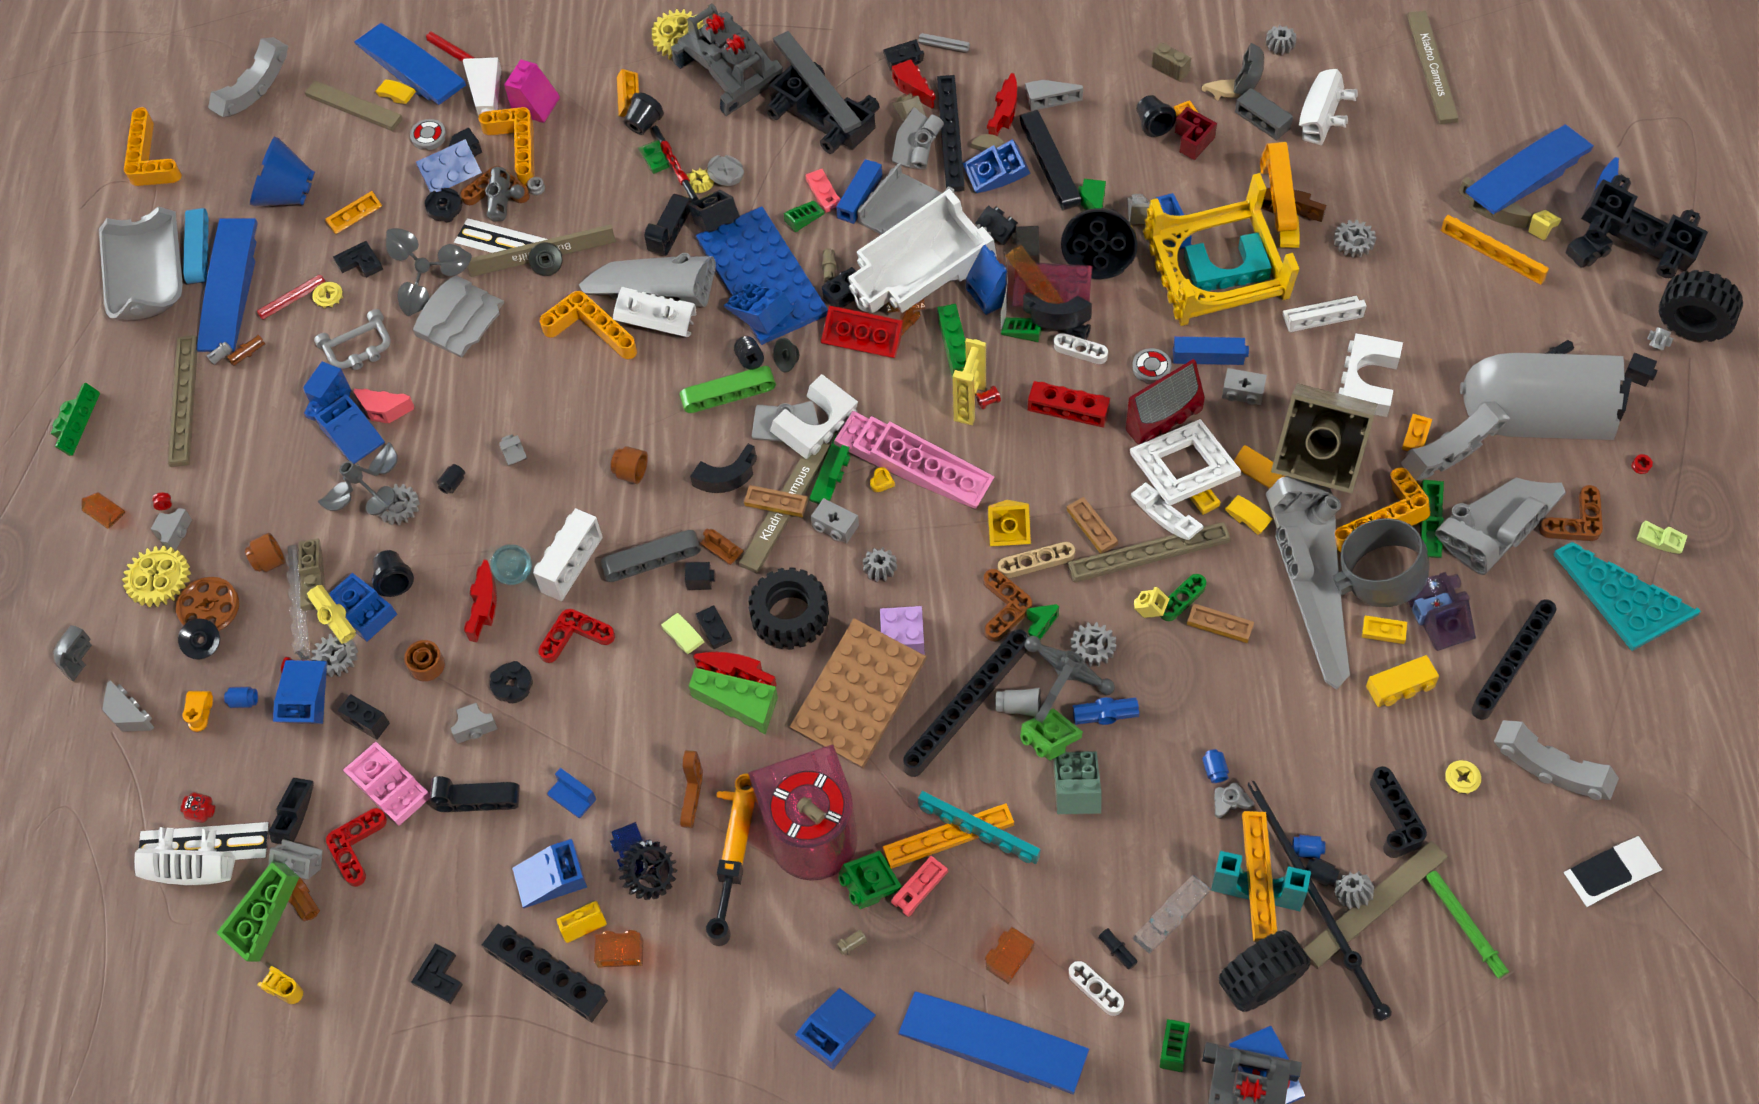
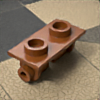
(721, 546)

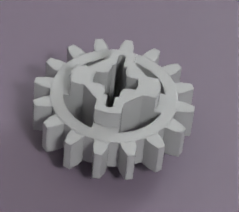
(1354, 238)
(401, 508)
(1093, 644)
(335, 654)

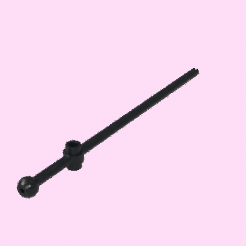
(1380, 1011)

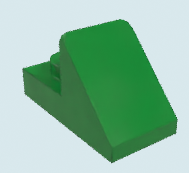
(654, 156)
(1042, 619)

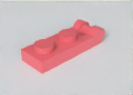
(822, 190)
(920, 885)

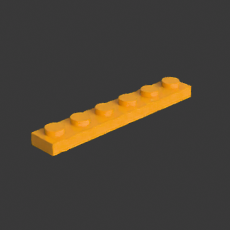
(1494, 249)
(942, 838)
(1259, 874)

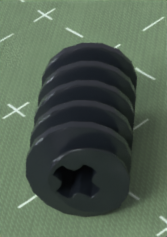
(748, 353)

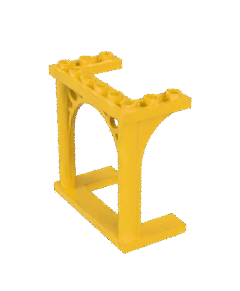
(1185, 296)

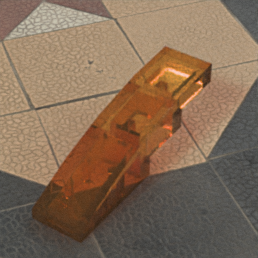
(1032, 276)

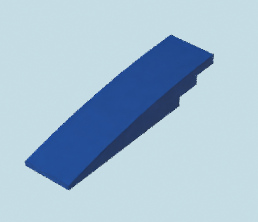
(410, 64)
(1530, 169)
(227, 283)
(994, 1042)

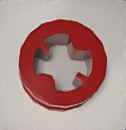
(1646, 460)
(162, 501)

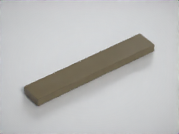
(354, 105)

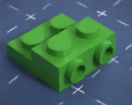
(1051, 736)

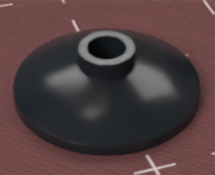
(190, 635)

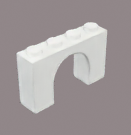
(1370, 351)
(808, 438)

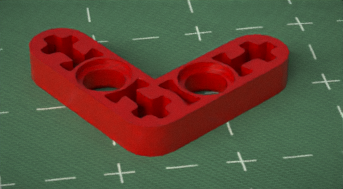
(569, 628)
(348, 839)

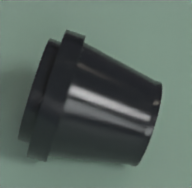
(642, 113)
(1155, 116)
(391, 574)

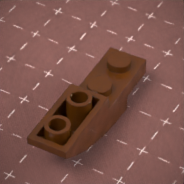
(1304, 206)

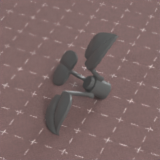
(400, 245)
(340, 495)

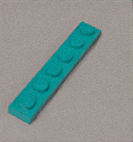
(985, 831)

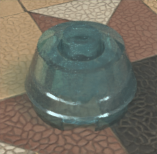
(511, 564)

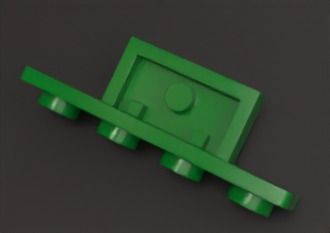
(74, 418)
(830, 473)

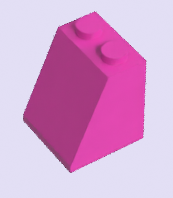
(532, 90)

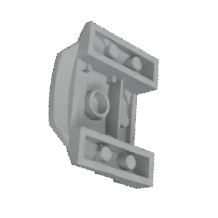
(457, 316)

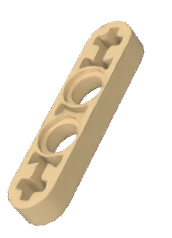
(1037, 562)

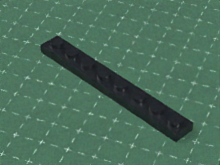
(950, 133)

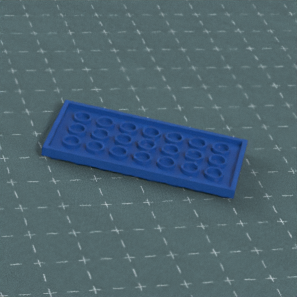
(758, 254)

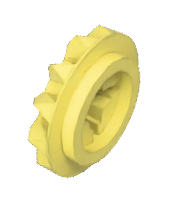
(696, 184)
(319, 294)
(1463, 767)

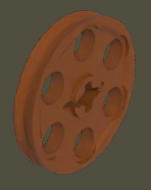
(211, 596)

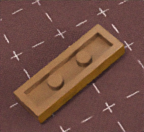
(776, 501)
(1092, 525)
(1220, 623)

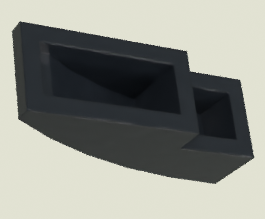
(291, 811)

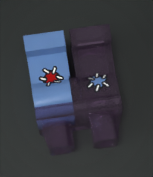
(1436, 593)

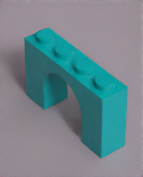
(1210, 277)
(1233, 880)

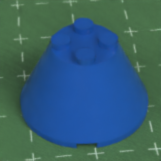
(283, 177)

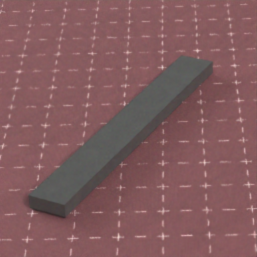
(817, 81)

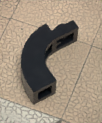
(1057, 316)
(726, 478)

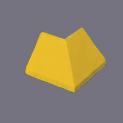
(1009, 523)

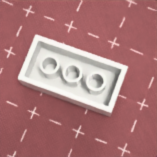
(568, 554)

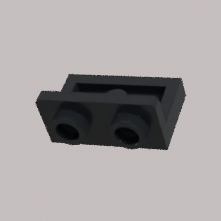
(903, 52)
(997, 224)

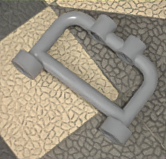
(355, 361)

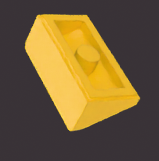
(581, 921)

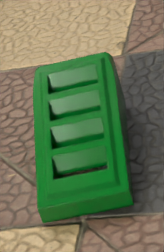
(797, 224)
(1031, 335)
(1170, 1059)

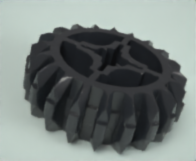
(636, 856)

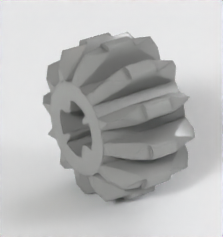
(1281, 39)
(872, 566)
(1354, 890)

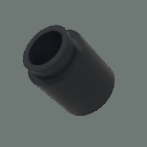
(451, 479)
(1322, 871)

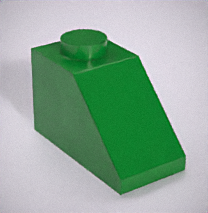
(1092, 193)

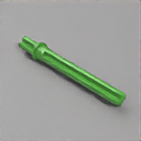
(1488, 954)

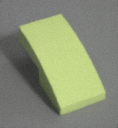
(1666, 540)
(682, 633)

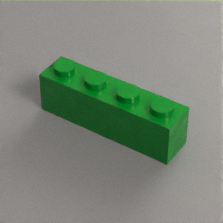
(952, 336)

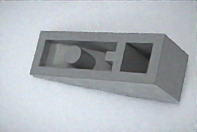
(1048, 94)

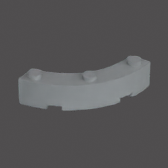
(253, 81)
(1456, 444)
(1553, 765)

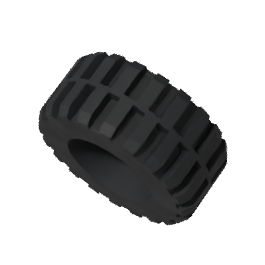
(1700, 306)
(788, 585)
(1264, 970)

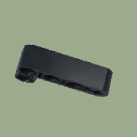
(662, 236)
(473, 797)
(1393, 809)

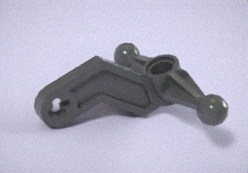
(1069, 667)

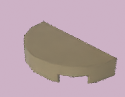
(986, 141)

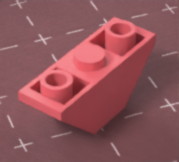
(383, 405)

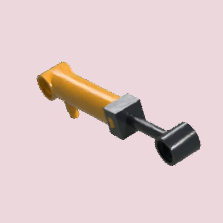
(730, 867)

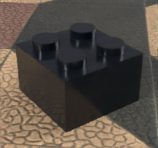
(714, 210)

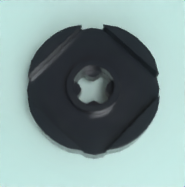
(447, 212)
(505, 673)

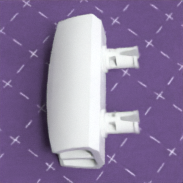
(1321, 105)
(654, 312)
(184, 866)

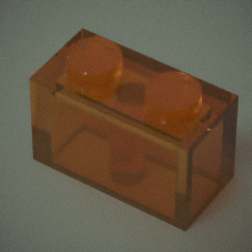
(618, 949)
(1009, 954)

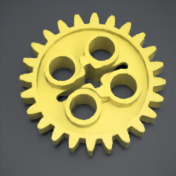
(676, 25)
(156, 576)

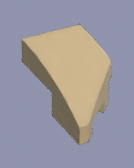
(1221, 88)

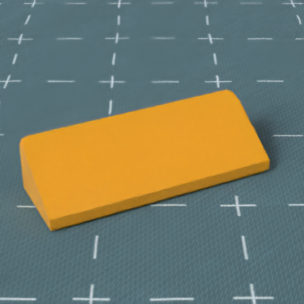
(626, 86)
(353, 212)
(1256, 466)

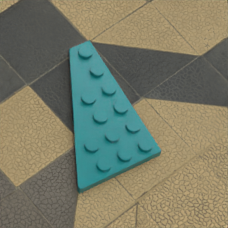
(1628, 604)

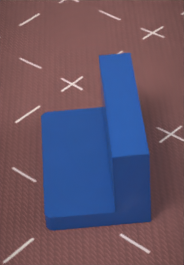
(571, 794)

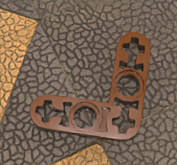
(480, 193)
(1581, 525)
(1011, 608)
(694, 777)

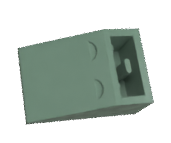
(1077, 783)

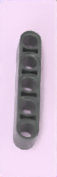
(650, 555)

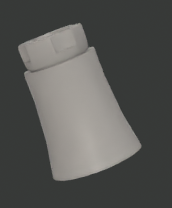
(1019, 701)

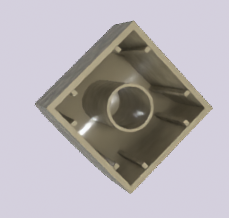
(1324, 437)

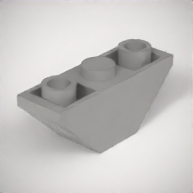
(1137, 208)
(124, 711)

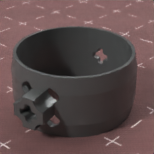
(1388, 591)

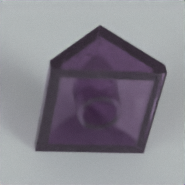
(1450, 624)

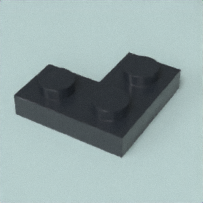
(361, 256)
(432, 975)

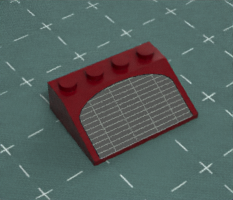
(1165, 403)

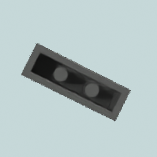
(1263, 114)

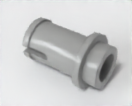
(219, 353)

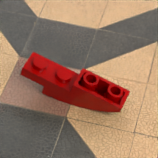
(1006, 106)
(485, 599)
(734, 665)

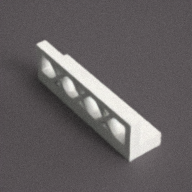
(1324, 313)

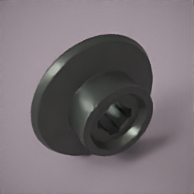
(554, 255)
(785, 354)

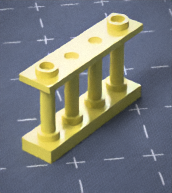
(968, 381)

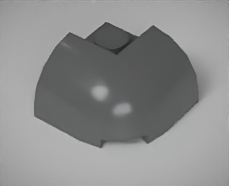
(1251, 70)
(70, 651)

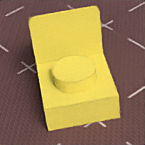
(1543, 223)

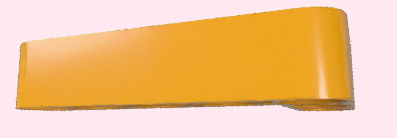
(521, 124)
(137, 164)
(1277, 164)
(581, 307)
(1411, 508)

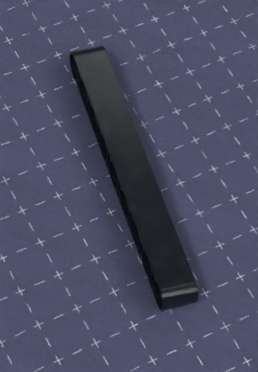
(962, 710)

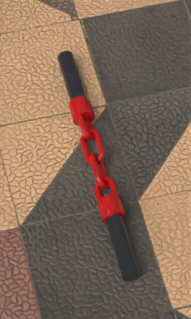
(667, 150)

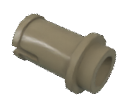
(811, 810)
(852, 942)

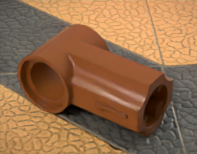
(303, 901)

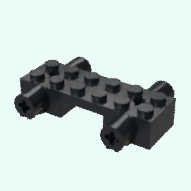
(793, 95)
(1673, 241)

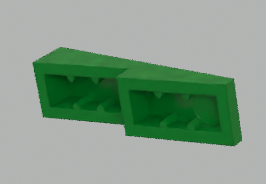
(1428, 527)

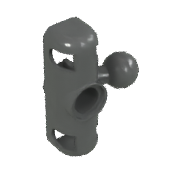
(498, 193)

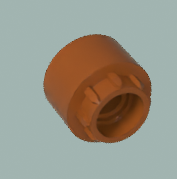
(629, 464)
(264, 553)
(417, 655)

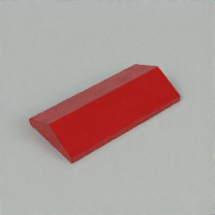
(862, 332)

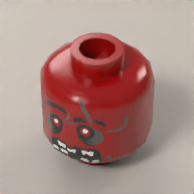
(197, 807)

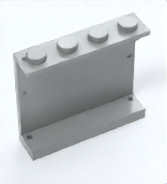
(895, 200)

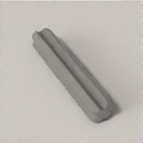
(944, 42)

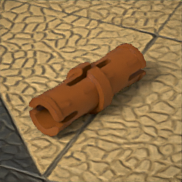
(245, 350)

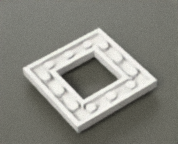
(1220, 467)

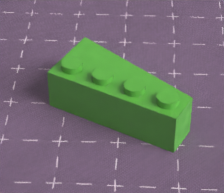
(736, 697)
(259, 912)

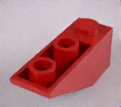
(909, 81)

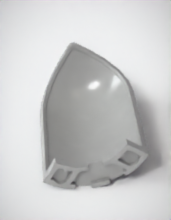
(140, 265)
(1550, 393)

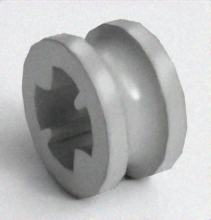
(534, 189)

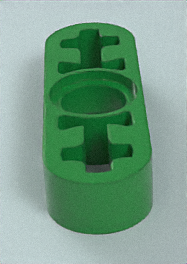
(1184, 588)

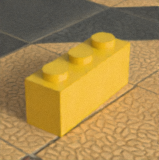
(1402, 681)

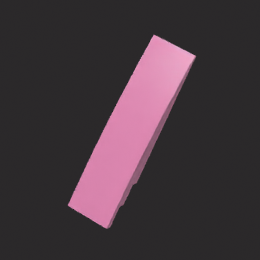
(914, 459)

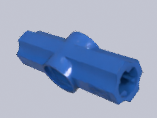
(1105, 711)

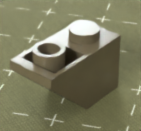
(905, 104)

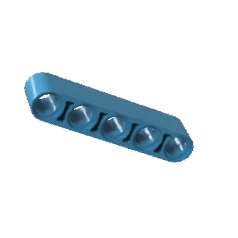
(196, 246)

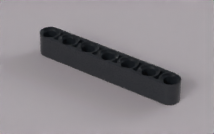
(1050, 160)
(1510, 666)

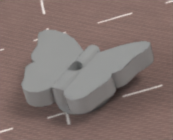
(1224, 804)

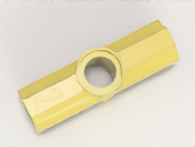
(331, 614)

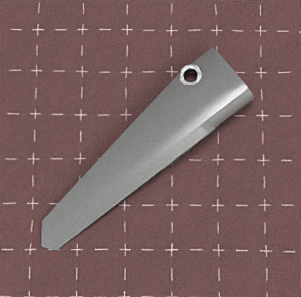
(1309, 551)

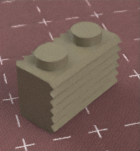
(1171, 62)

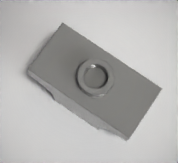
(512, 449)
(171, 527)
(472, 723)

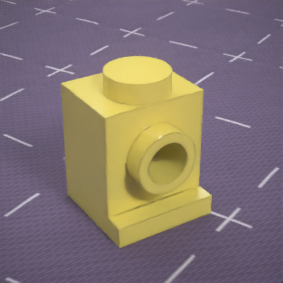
(1147, 600)

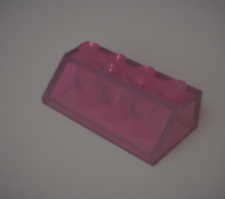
(1066, 279)

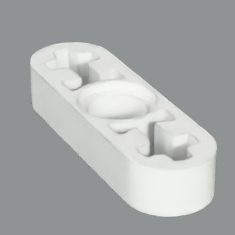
(1075, 341)
(1112, 995)

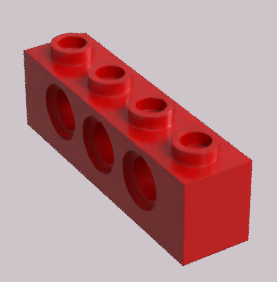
(1074, 411)

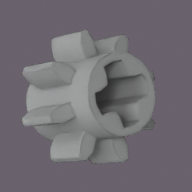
(1660, 338)

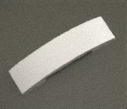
(1165, 515)

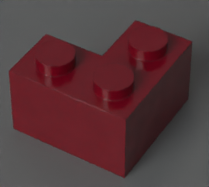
(1196, 132)

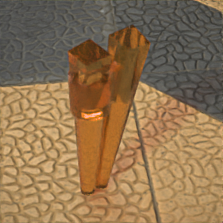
(909, 319)

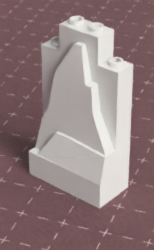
(918, 255)

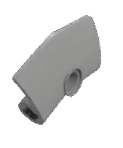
(908, 148)
(766, 414)

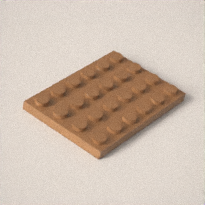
(858, 692)

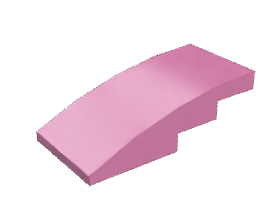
(387, 783)

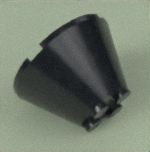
(1100, 240)

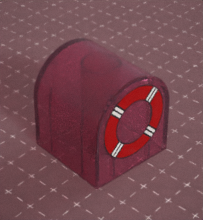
(795, 840)

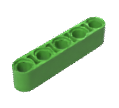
(727, 389)

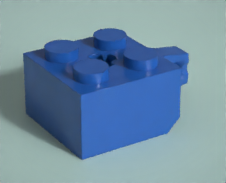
(324, 388)

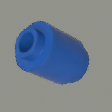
(241, 697)
(1215, 766)
(1308, 846)

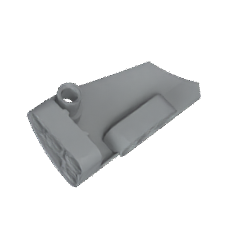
(677, 276)
(1493, 524)

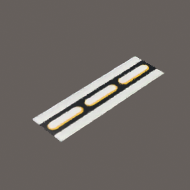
(492, 237)
(242, 840)

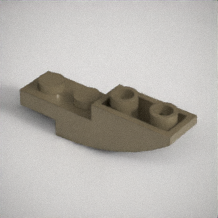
(1512, 215)
(310, 569)

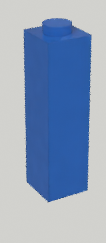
(859, 190)
(1210, 350)

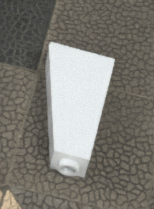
(484, 82)

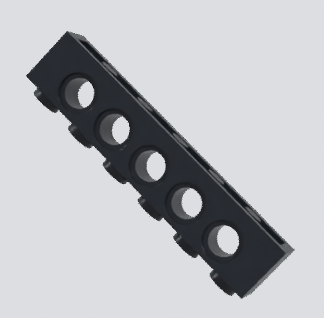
(587, 1007)

